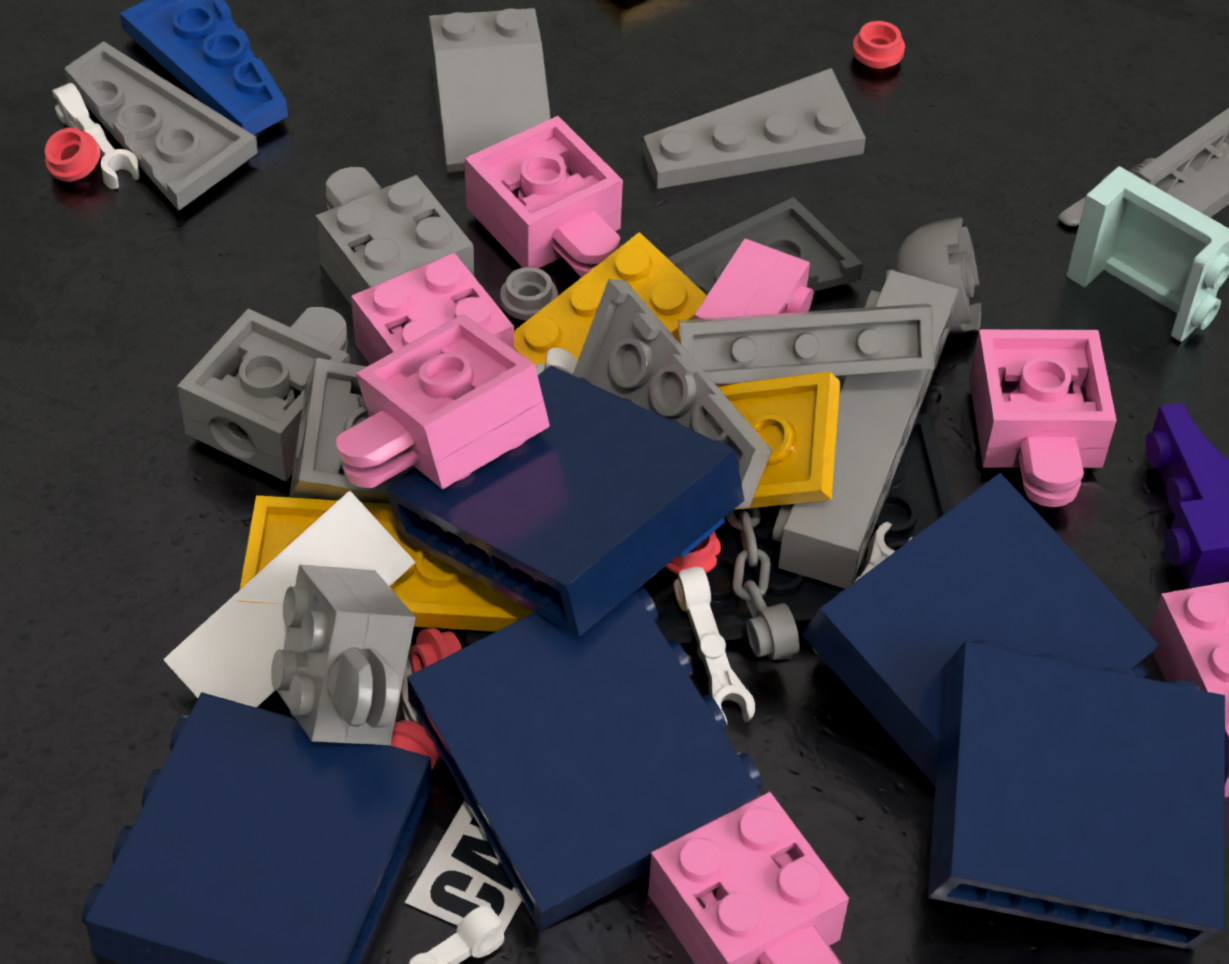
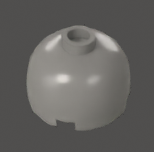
(945, 256)

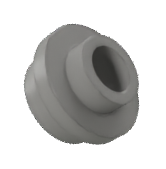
(527, 292)

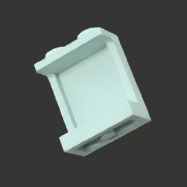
(1154, 247)

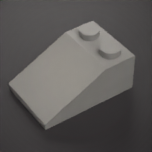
(486, 79)

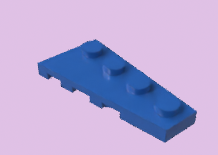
(209, 58)

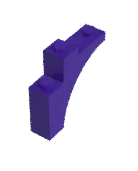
(1197, 495)

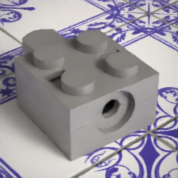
(383, 232)
(252, 386)
(330, 407)
(343, 654)

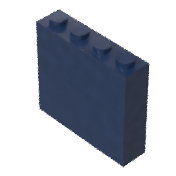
(576, 508)
(969, 576)
(580, 751)
(1080, 796)
(258, 845)

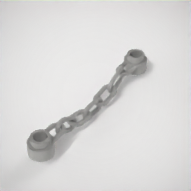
(772, 628)

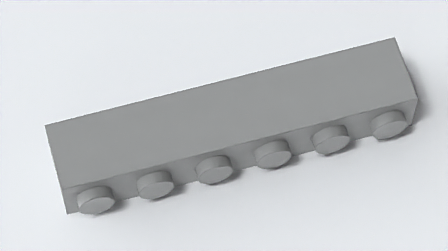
(872, 431)

